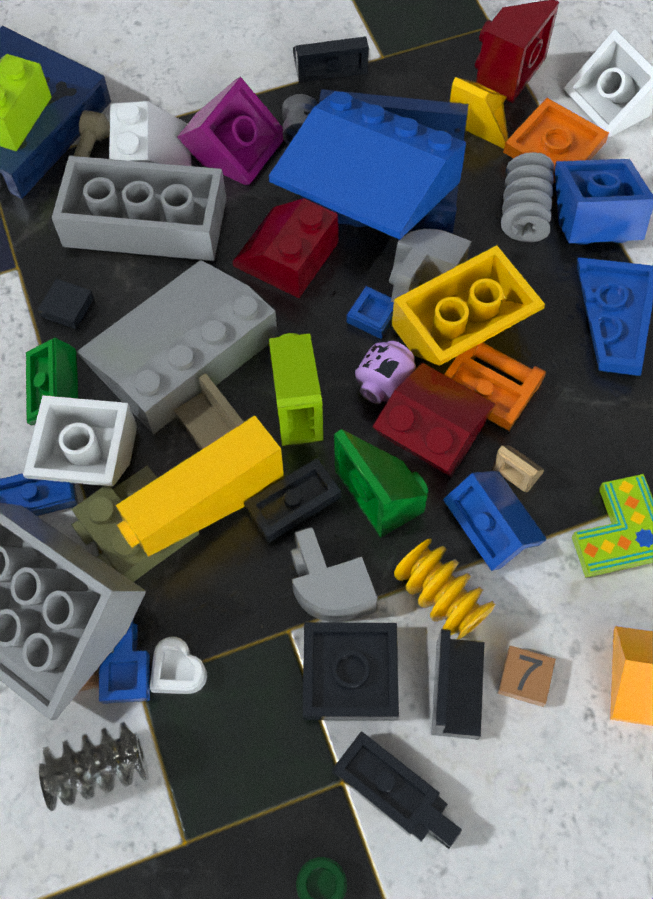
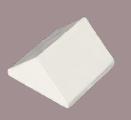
(614, 85)

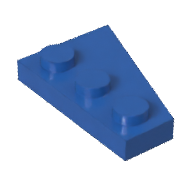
(618, 311)

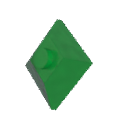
(379, 483)

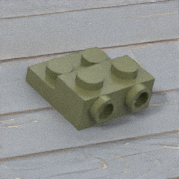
(98, 522)

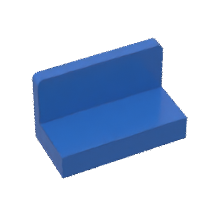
(493, 518)

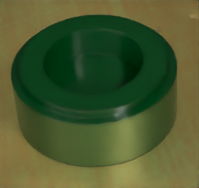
(321, 880)

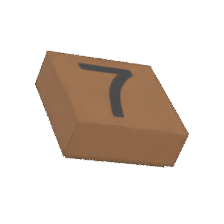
(526, 676)

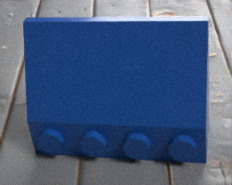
(370, 164)

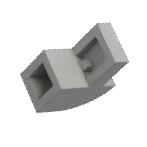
(424, 256)
(331, 592)

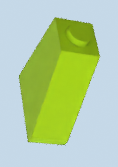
(296, 389)

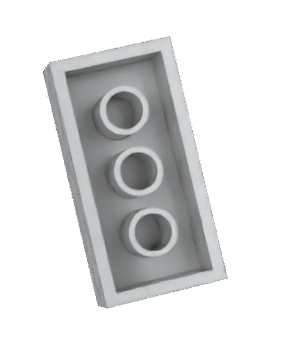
(140, 208)

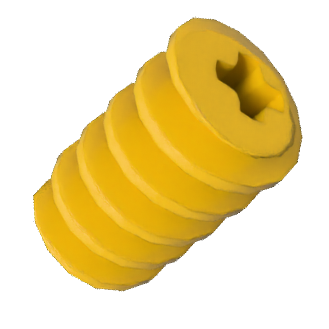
(442, 589)

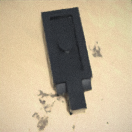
(395, 791)

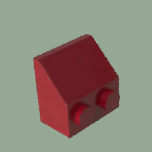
(515, 46)
(290, 245)
(434, 418)

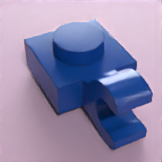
(126, 672)

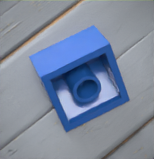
(602, 201)

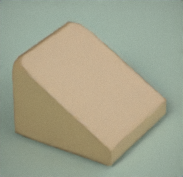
(517, 468)

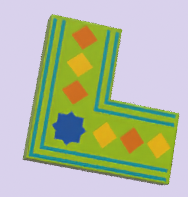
(629, 536)

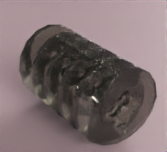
(91, 764)

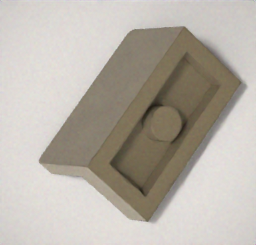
(207, 414)

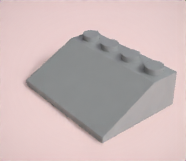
(175, 336)
(56, 611)

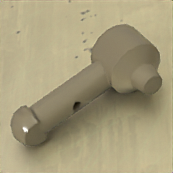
(92, 127)

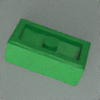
(49, 372)

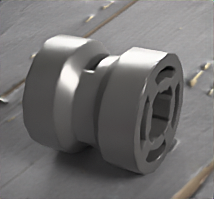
(294, 113)

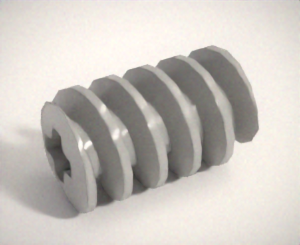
(528, 197)

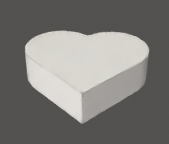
(176, 669)

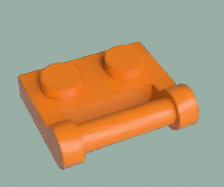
(506, 394)

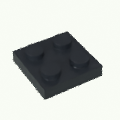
(350, 671)

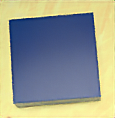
(371, 312)

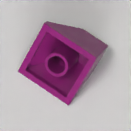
(233, 133)

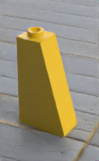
(202, 488)

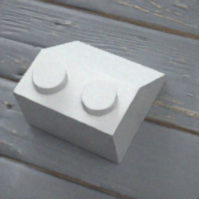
(146, 134)
(81, 441)

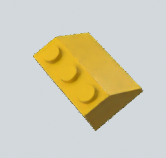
(463, 307)

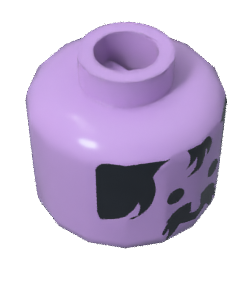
(384, 370)

